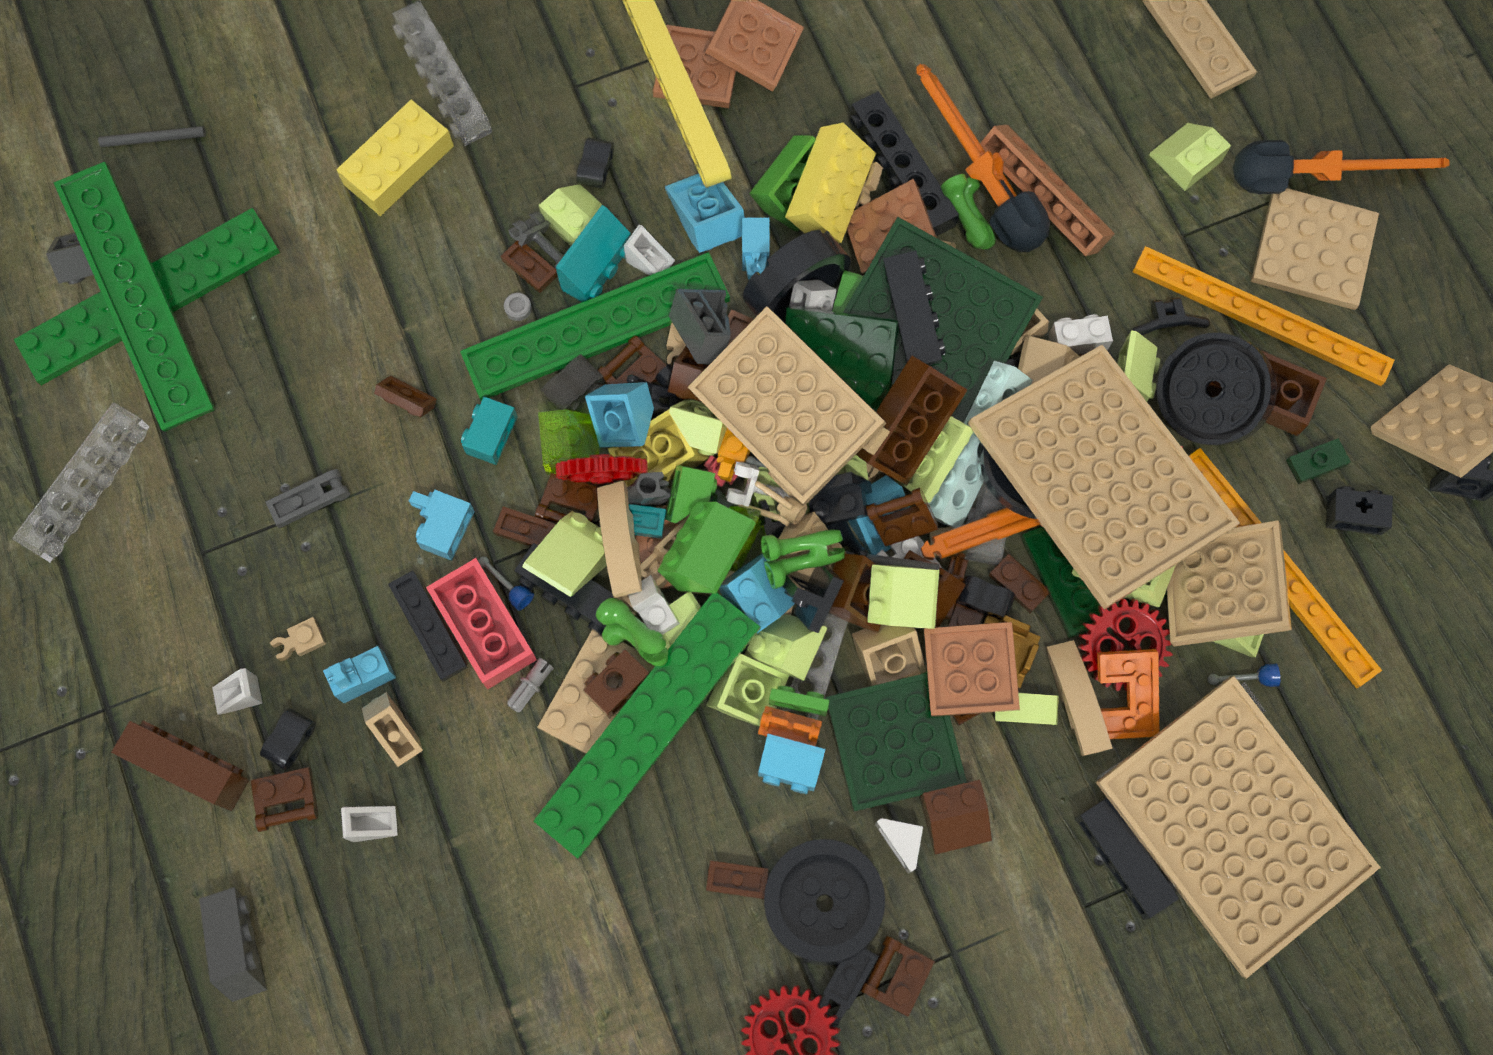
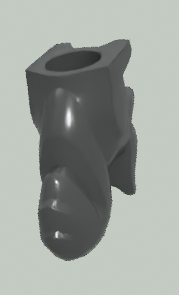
(649, 489)

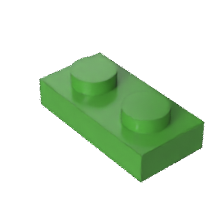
(809, 703)

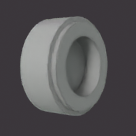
(517, 306)

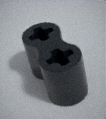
(595, 163)
(986, 597)
(287, 739)

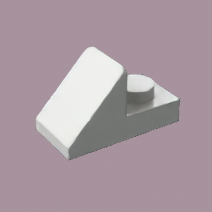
(653, 607)

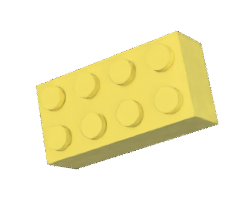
(395, 157)
(831, 182)

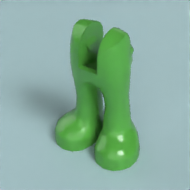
(960, 193)
(818, 555)
(624, 626)

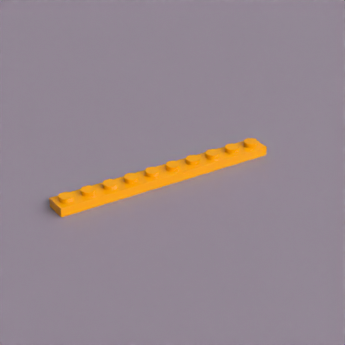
(1264, 316)
(1302, 595)

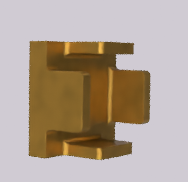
(1024, 645)

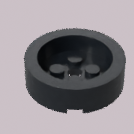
(802, 259)
(1245, 397)
(820, 870)

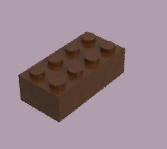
(1295, 398)
(915, 416)
(181, 764)

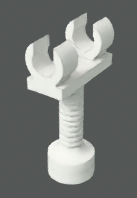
(751, 472)

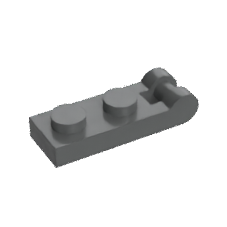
(307, 498)

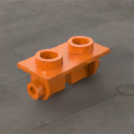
(789, 726)

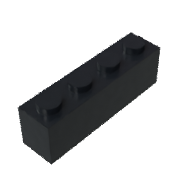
(912, 307)
(580, 605)
(1127, 859)

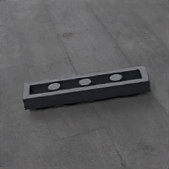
(427, 626)

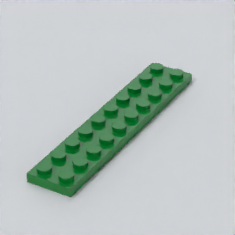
(184, 276)
(134, 296)
(585, 328)
(646, 725)

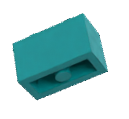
(489, 430)

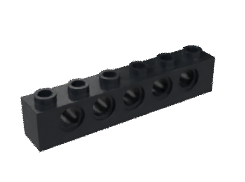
(875, 110)

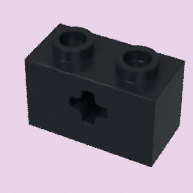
(1345, 516)

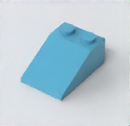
(707, 214)
(753, 594)

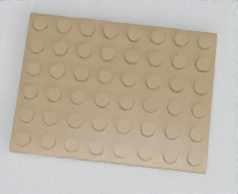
(1103, 475)
(1238, 826)

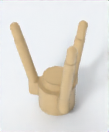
(790, 508)

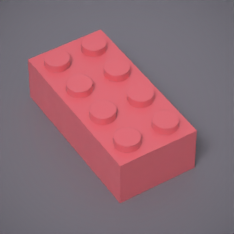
(481, 623)

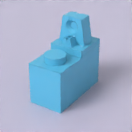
(755, 245)
(445, 522)
(359, 674)

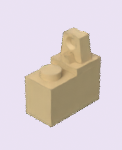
(391, 729)

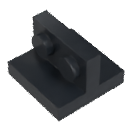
(1475, 484)
(841, 499)
(813, 597)

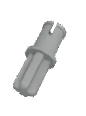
(529, 685)

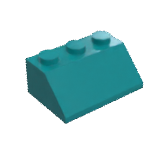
(593, 256)

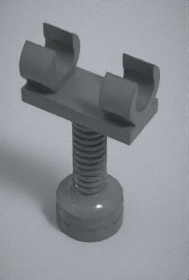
(536, 232)

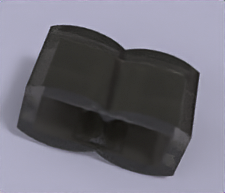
(572, 384)

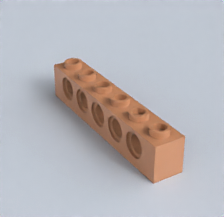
(1059, 200)

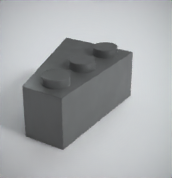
(701, 322)
(231, 945)

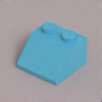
(621, 414)
(882, 491)
(790, 764)

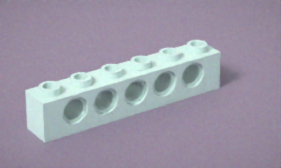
(966, 478)

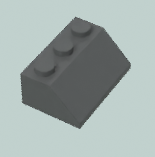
(69, 259)

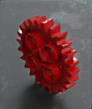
(601, 469)
(1141, 625)
(816, 1024)

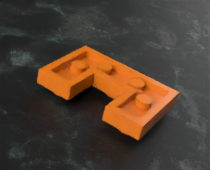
(1141, 673)

